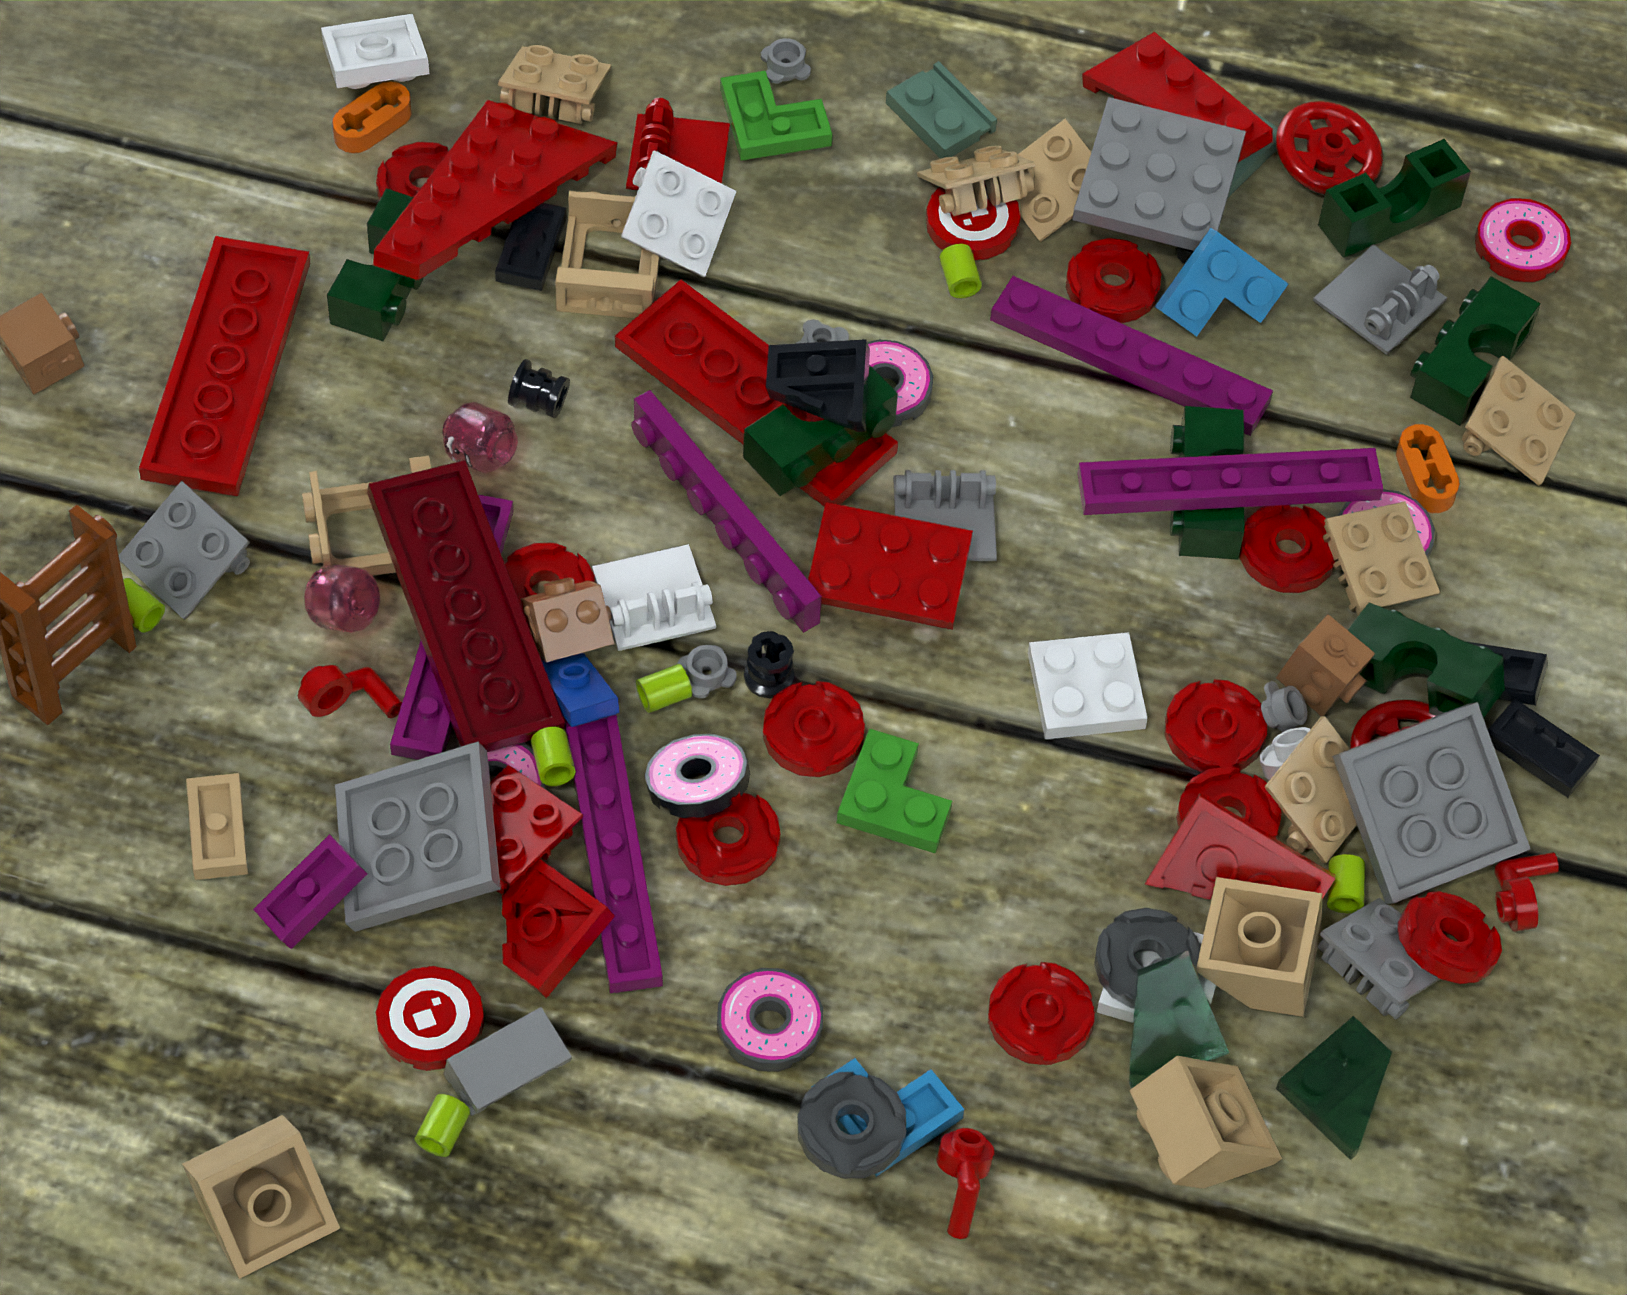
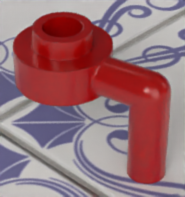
(327, 689)
(1517, 899)
(968, 1158)

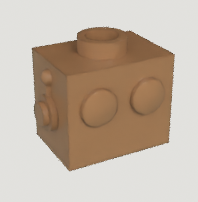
(39, 343)
(568, 619)
(1327, 666)

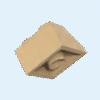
(1262, 944)
(1203, 1122)
(261, 1195)

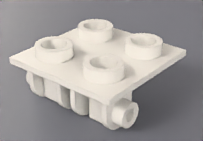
(678, 213)
(655, 597)

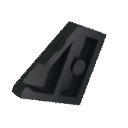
(822, 379)

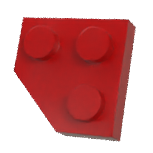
(548, 926)

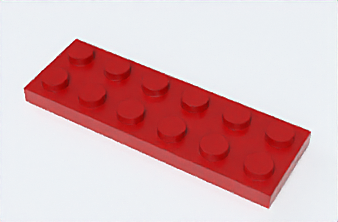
(225, 366)
(723, 375)

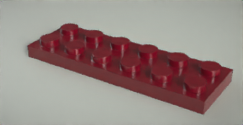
(464, 606)

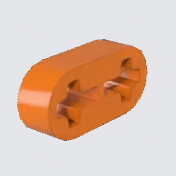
(368, 114)
(1436, 465)

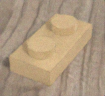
(216, 826)

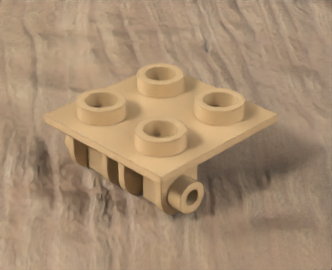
(554, 75)
(965, 179)
(1057, 179)
(1518, 422)
(1380, 557)
(1313, 794)

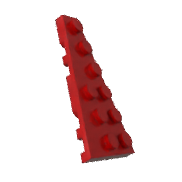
(490, 175)

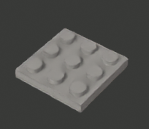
(1158, 174)
(1431, 803)
(419, 836)

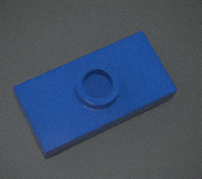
(580, 690)

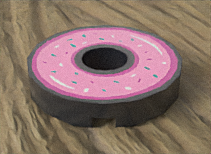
(695, 754)

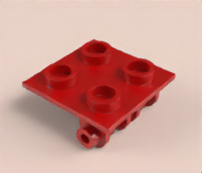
(688, 141)
(526, 823)

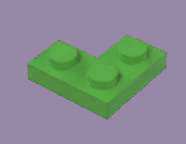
(769, 129)
(881, 801)

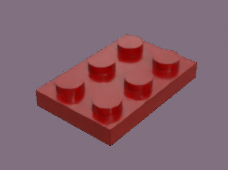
(890, 565)

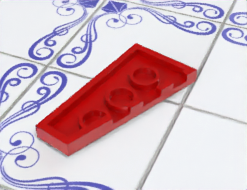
(1164, 79)

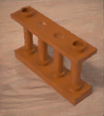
(23, 620)

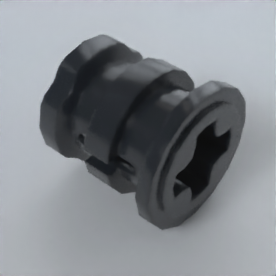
(538, 389)
(762, 667)

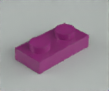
(310, 891)

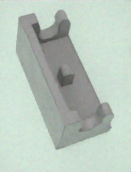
(506, 1061)

